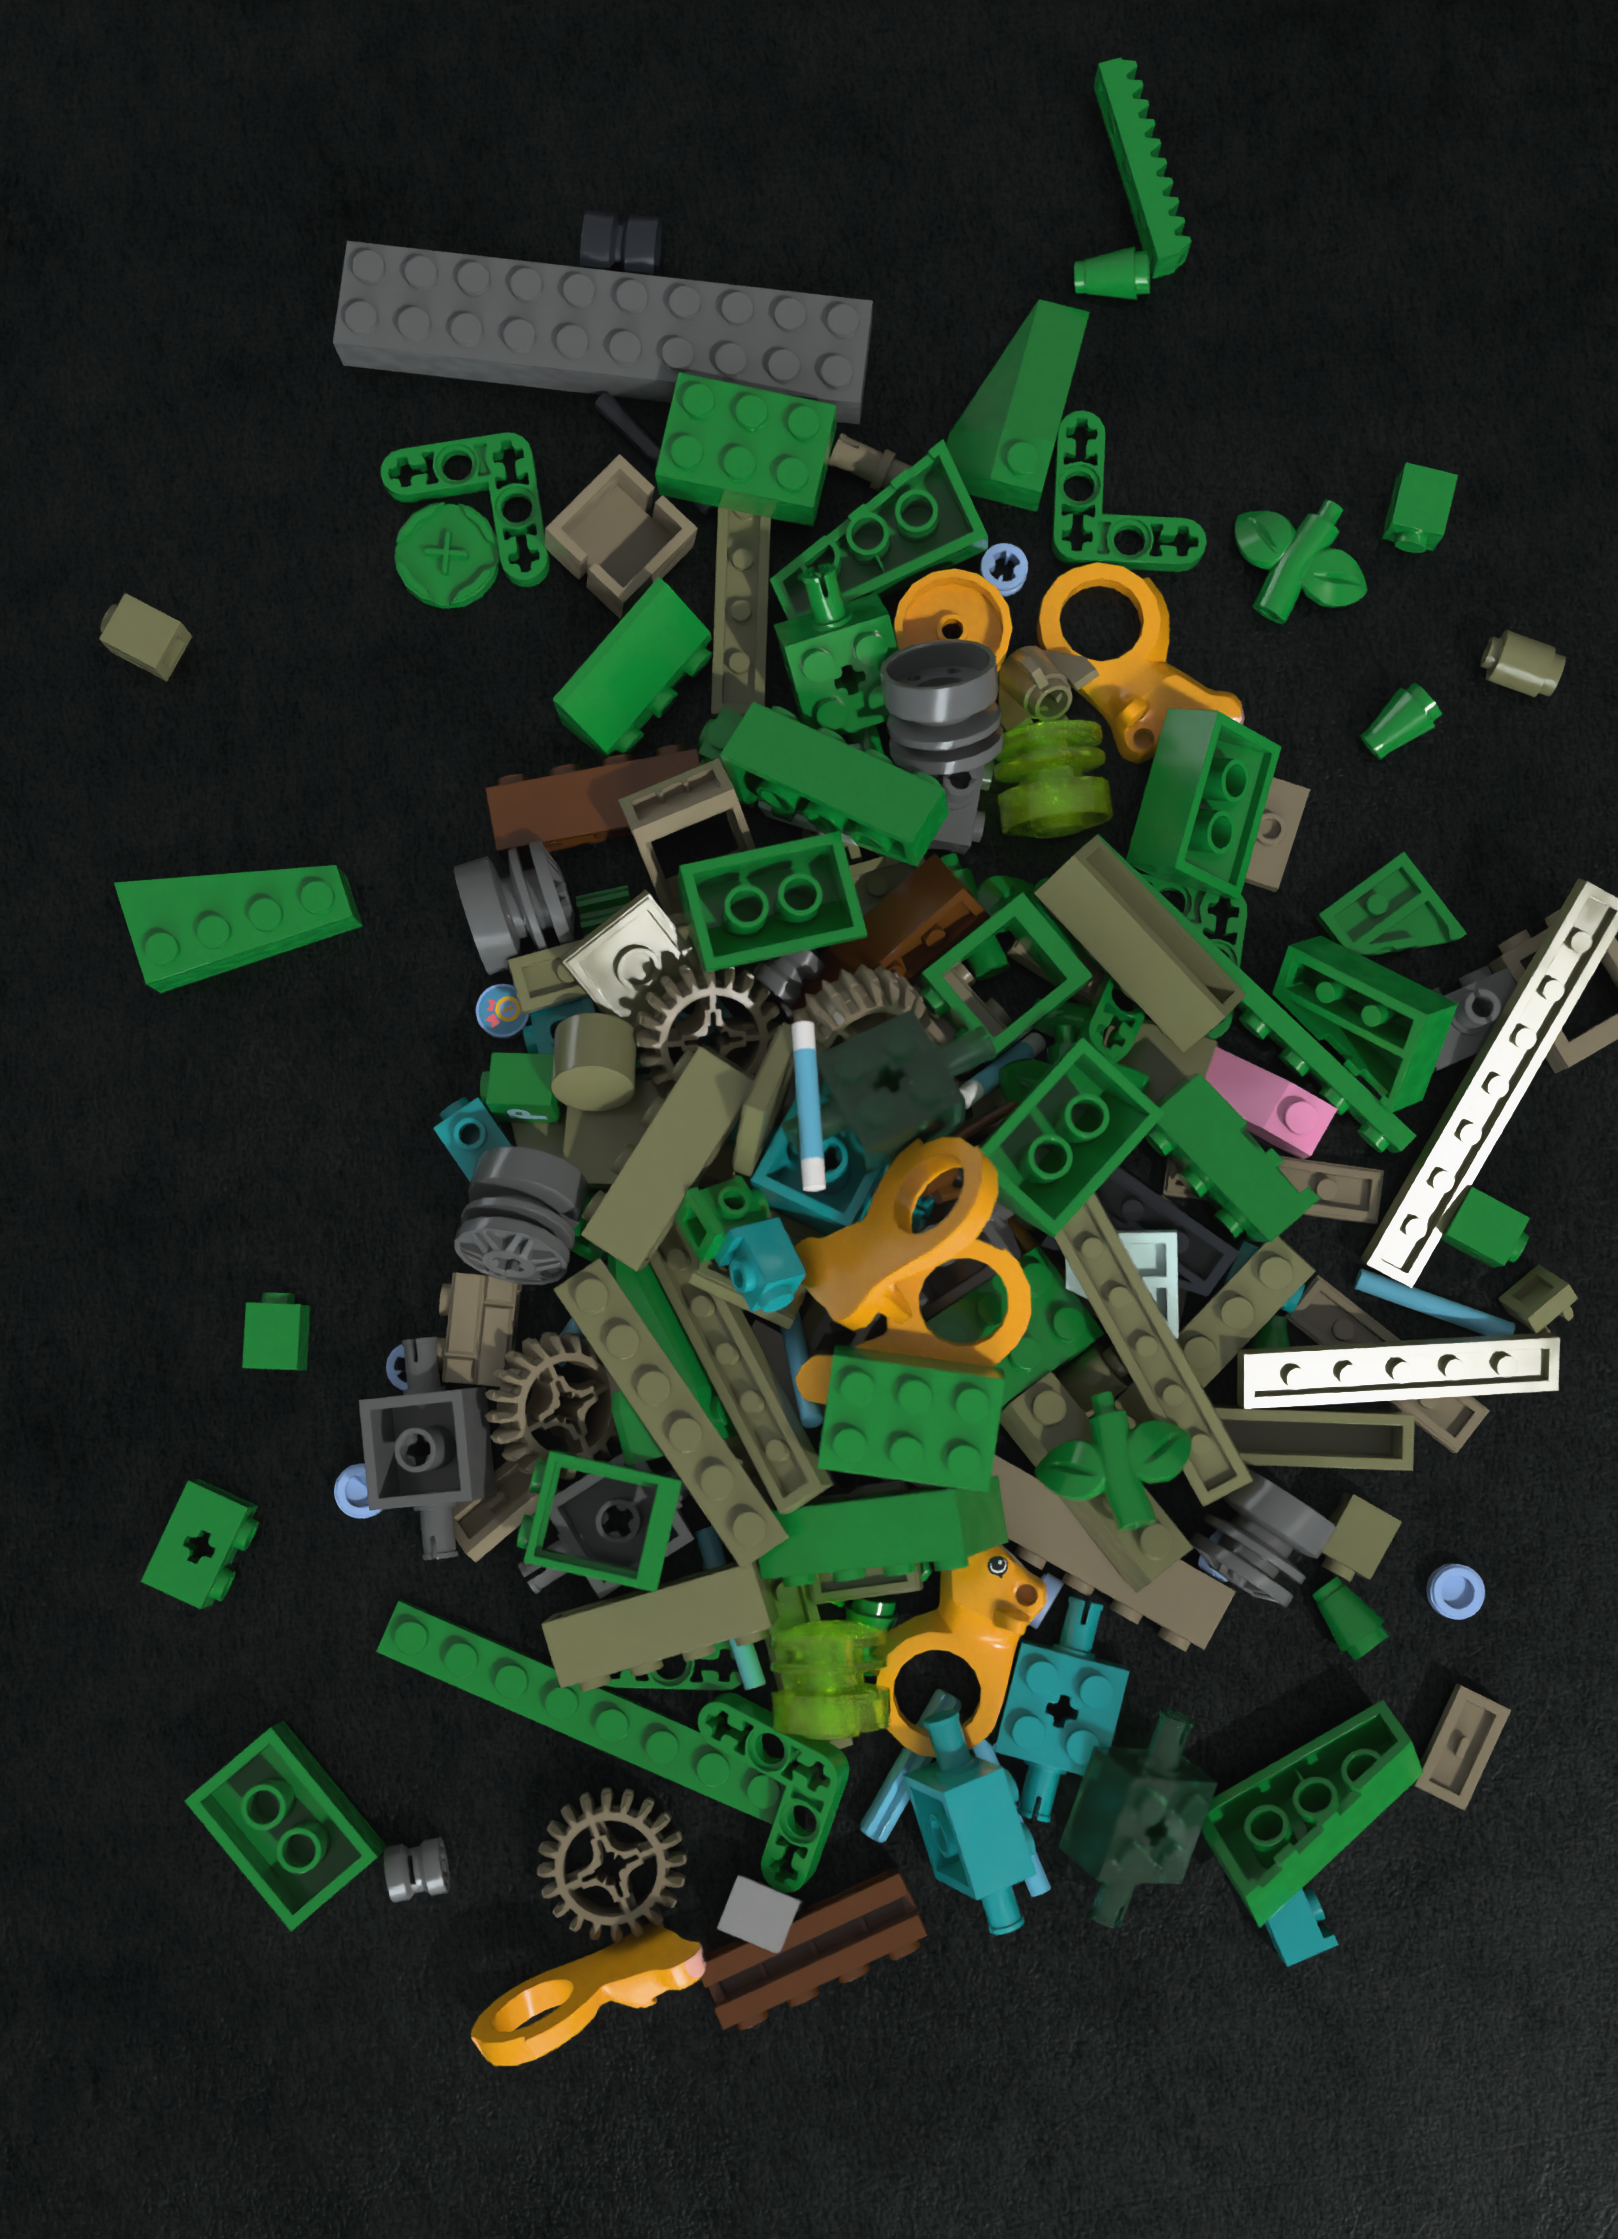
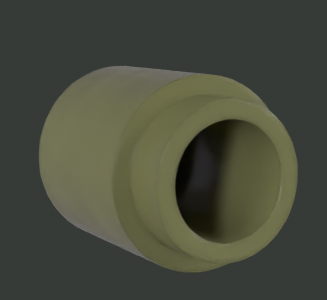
(1522, 664)
(1094, 1373)

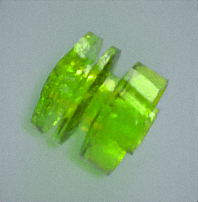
(1052, 790)
(830, 1680)

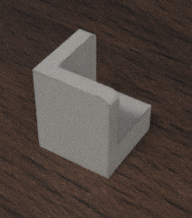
(759, 1914)

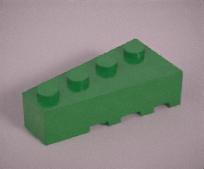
(894, 539)
(833, 784)
(225, 921)
(886, 1532)
(1308, 1807)

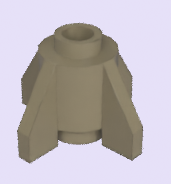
(1039, 685)

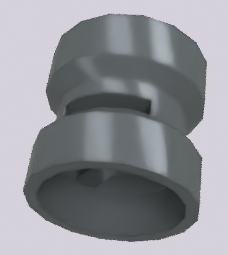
(785, 975)
(416, 1869)

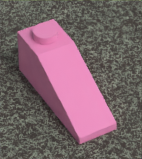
(1271, 1104)

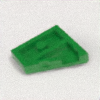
(1390, 913)

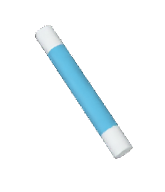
(988, 1078)
(808, 1106)

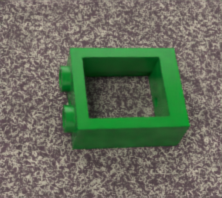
(1042, 945)
(534, 1528)

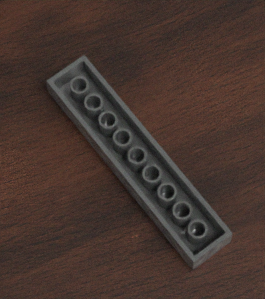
(594, 328)

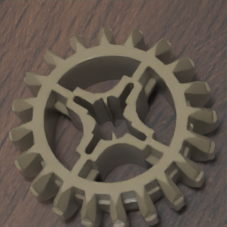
(859, 1004)
(686, 1033)
(536, 1370)
(621, 1890)

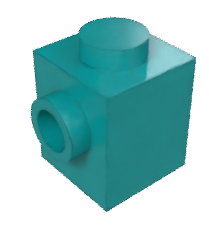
(470, 1131)

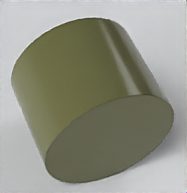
(594, 1062)

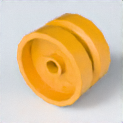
(952, 604)

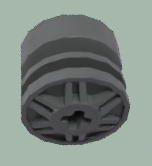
(942, 706)
(515, 905)
(521, 1215)
(1261, 1538)

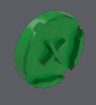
(447, 555)

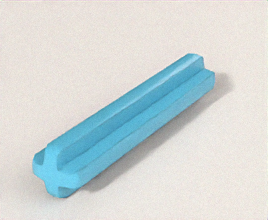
(893, 1793)

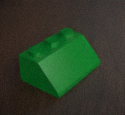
(634, 672)
(1203, 802)
(770, 902)
(1067, 1137)

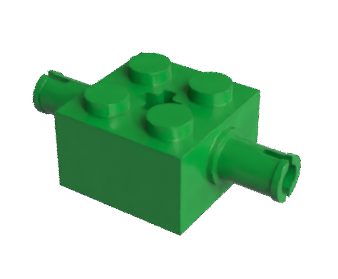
(822, 644)

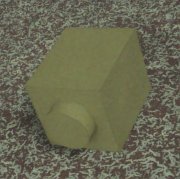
(144, 636)
(1360, 1538)

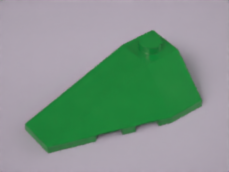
(1014, 418)
(660, 1318)

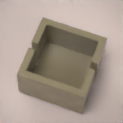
(615, 538)

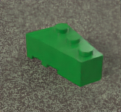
(1369, 1015)
(1226, 1163)

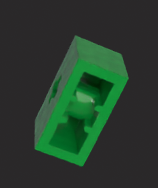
(176, 1561)

